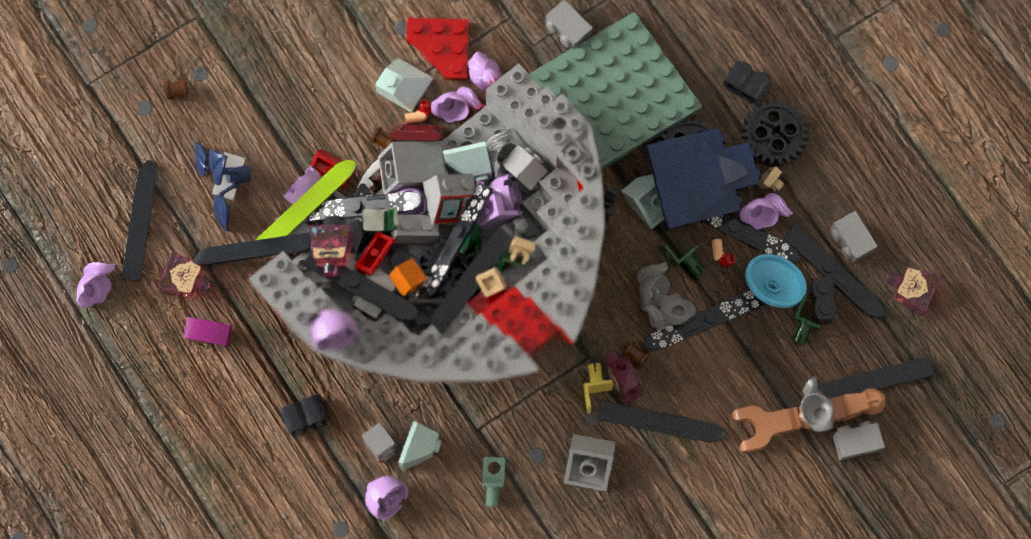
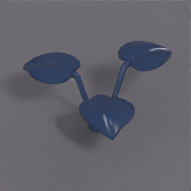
(233, 175)

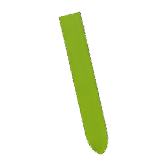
(310, 200)

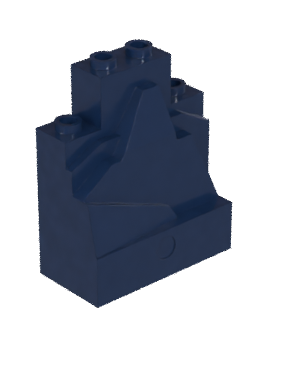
(700, 176)

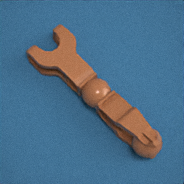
(789, 420)

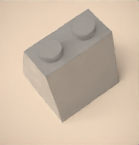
(410, 165)

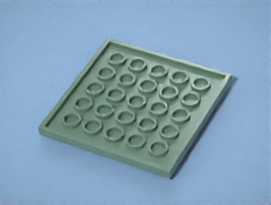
(620, 88)

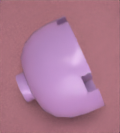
(302, 185)
(509, 192)
(334, 330)
(384, 496)

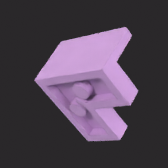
(493, 213)

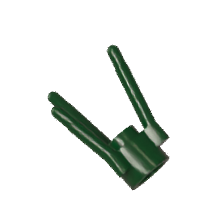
(473, 239)

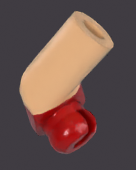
(421, 114)
(720, 256)

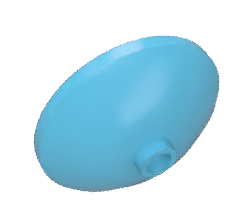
(775, 281)

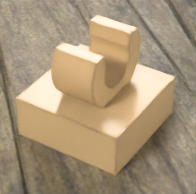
(770, 179)
(521, 248)
(491, 281)

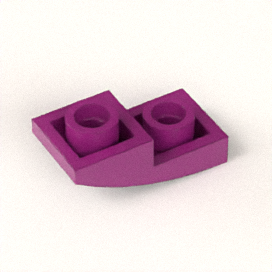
(207, 331)

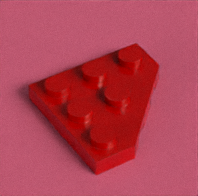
(441, 44)

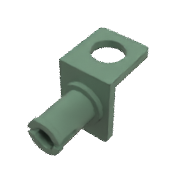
(493, 481)

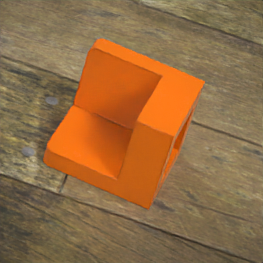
(407, 277)

